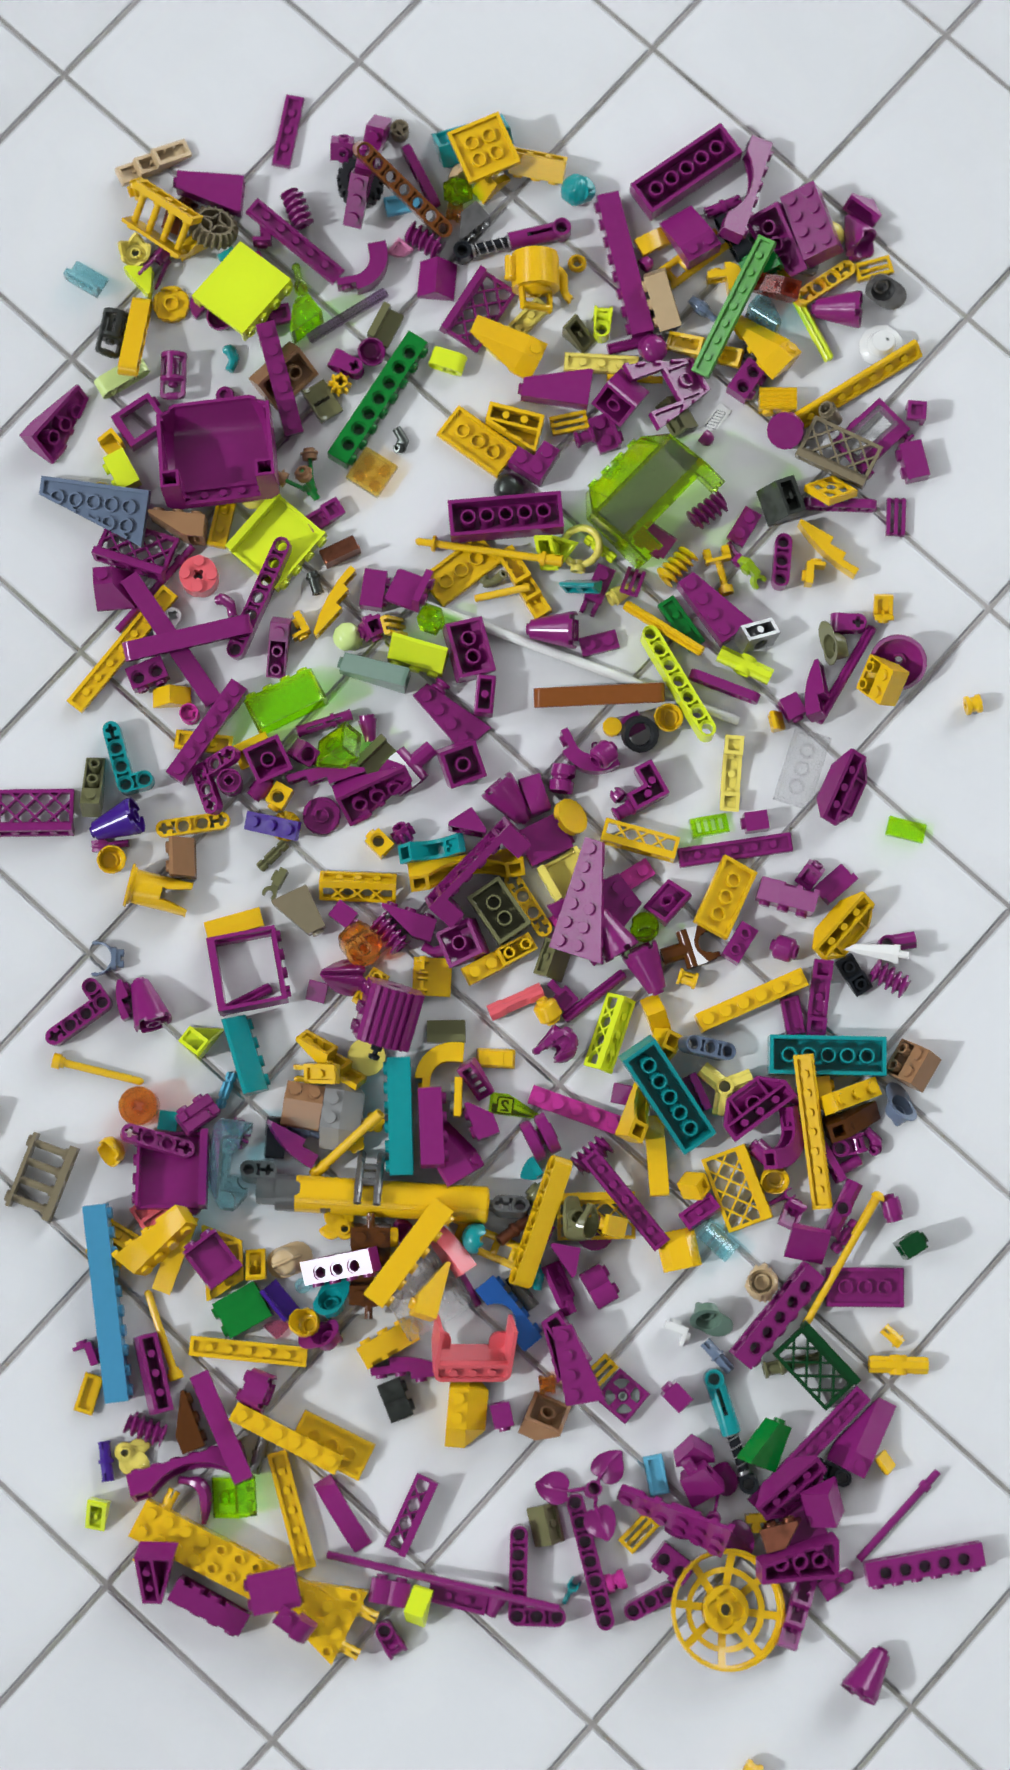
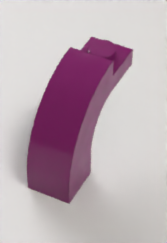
(373, 273)
(580, 759)
(790, 1143)

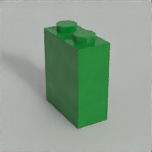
(241, 1310)

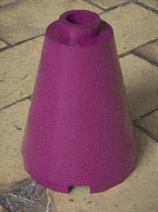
(840, 308)
(555, 629)
(508, 799)
(616, 938)
(646, 966)
(147, 1007)
(868, 1676)

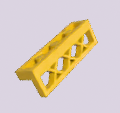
(639, 847)
(357, 883)

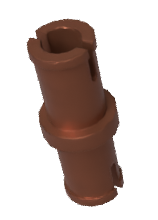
(512, 1231)

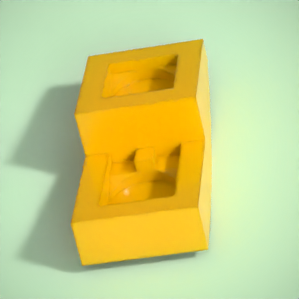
(651, 241)

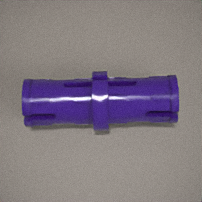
(106, 1461)

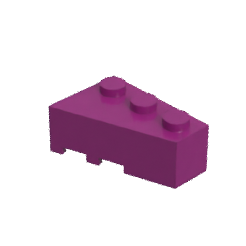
(786, 897)
(557, 1319)
(154, 1568)

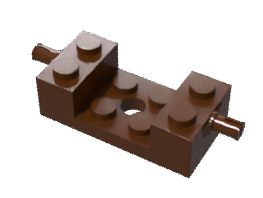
(366, 1236)

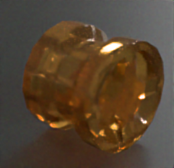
(454, 212)
(547, 1384)

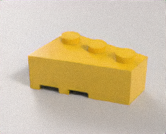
(516, 425)
(384, 1345)

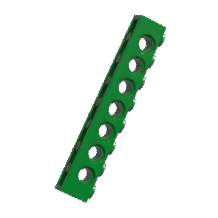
(410, 343)

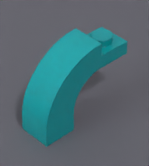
(433, 849)

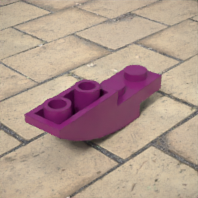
(400, 1365)

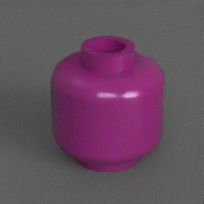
(603, 754)
(784, 948)

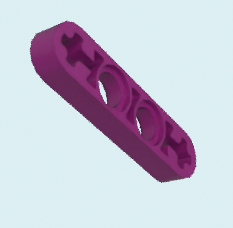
(420, 175)
(850, 505)
(724, 686)
(158, 1137)

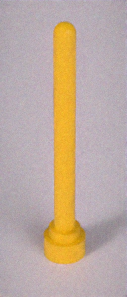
(60, 1062)
(174, 1372)

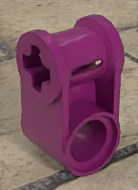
(344, 362)
(845, 623)
(851, 1145)
(391, 1642)

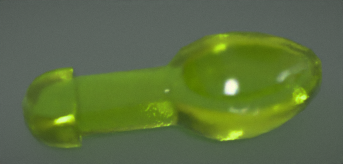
(300, 285)

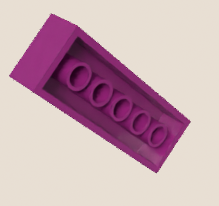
(685, 171)
(505, 517)

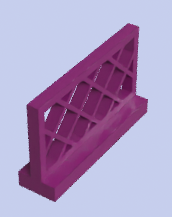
(464, 300)
(133, 564)
(39, 828)

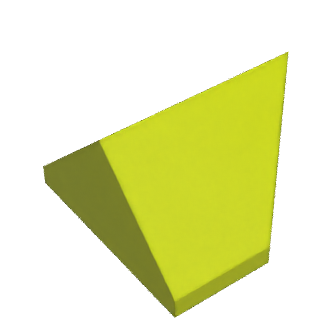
(554, 545)
(200, 1039)

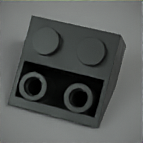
(781, 501)

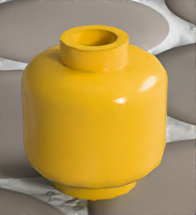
(547, 1010)

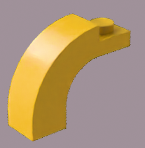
(436, 1056)

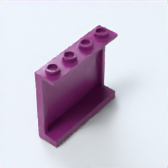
(169, 1180)

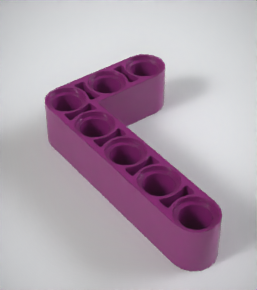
(521, 1585)

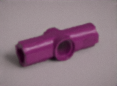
(847, 1196)

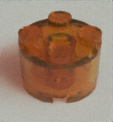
(360, 943)
(129, 1101)

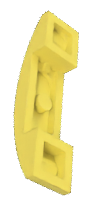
(731, 773)

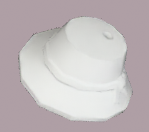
(874, 343)

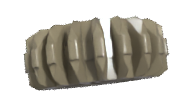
(216, 229)

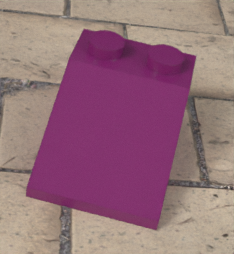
(691, 237)

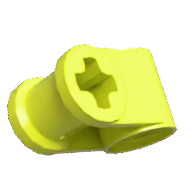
(602, 321)

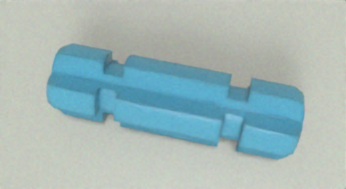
(225, 1090)

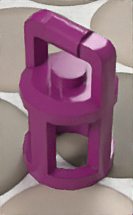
(173, 380)

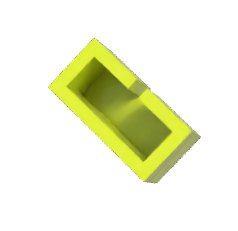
(121, 469)

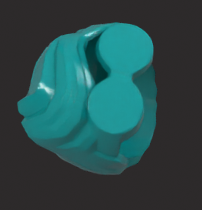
(577, 189)

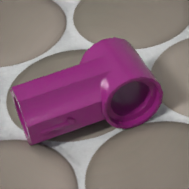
(906, 940)

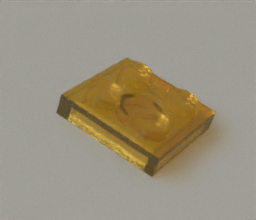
(371, 472)

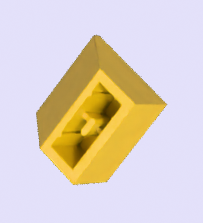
(882, 680)

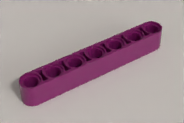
(259, 588)
(187, 637)
(589, 1571)

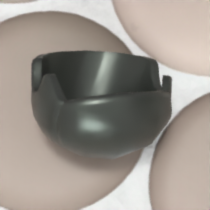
(508, 485)

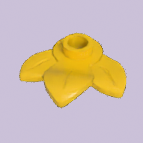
(334, 1226)

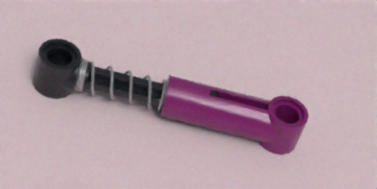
(514, 240)

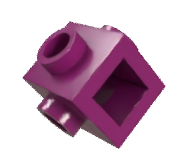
(341, 148)
(371, 622)

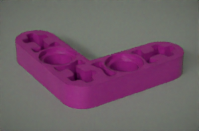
(209, 774)

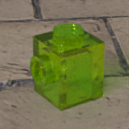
(457, 191)
(430, 619)

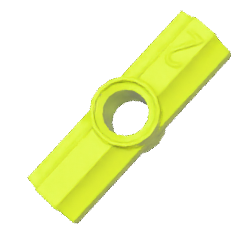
(744, 665)

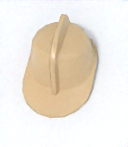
(286, 1259)

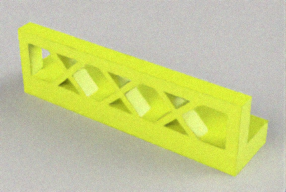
(612, 1033)

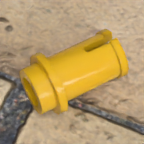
(892, 1336)

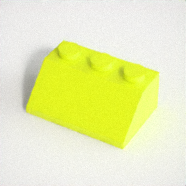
(418, 655)

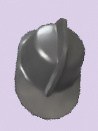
(885, 291)

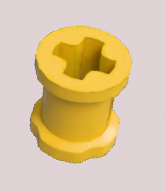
(687, 978)

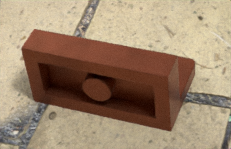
(340, 551)

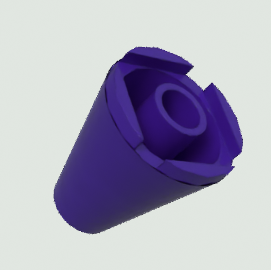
(119, 821)

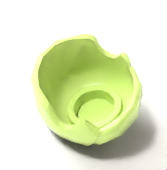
(347, 637)

